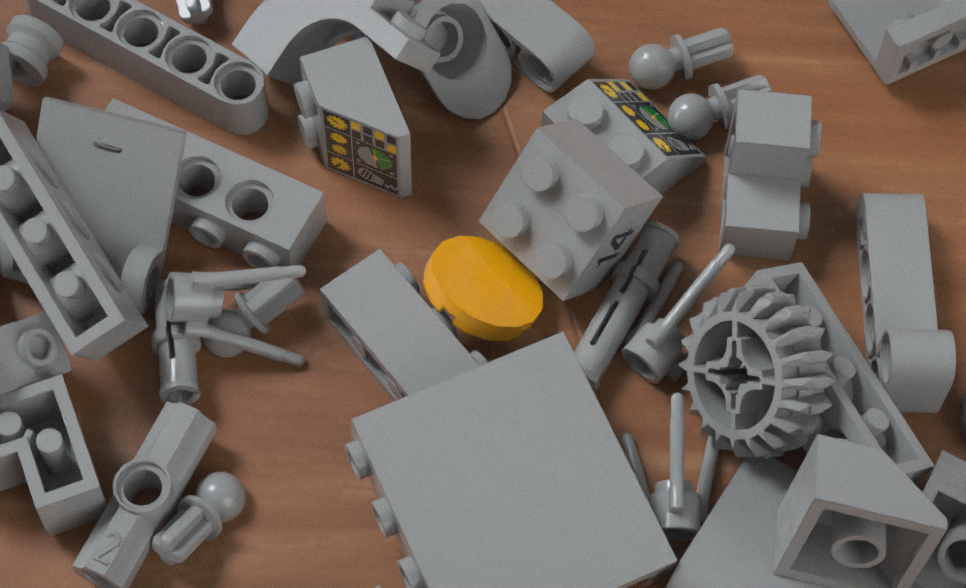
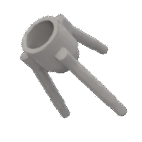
(200, 296)
(656, 347)
(674, 502)

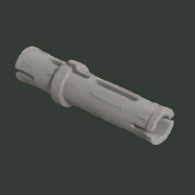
(632, 285)

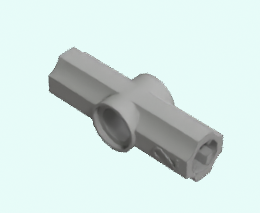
(162, 463)

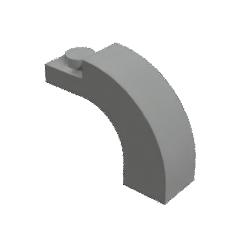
(290, 29)

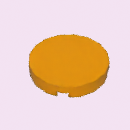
(483, 288)

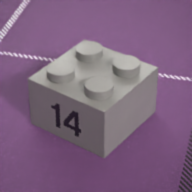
(569, 208)

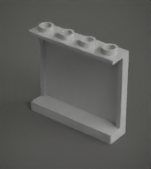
(509, 481)

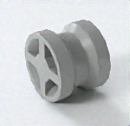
(30, 48)

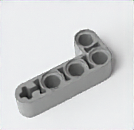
(899, 304)

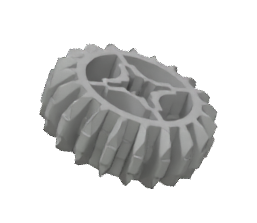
(756, 372)

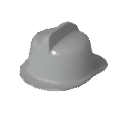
(473, 63)

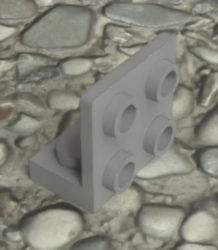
(904, 34)

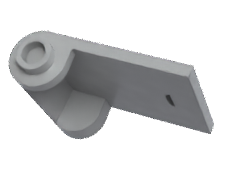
(120, 194)
(739, 534)

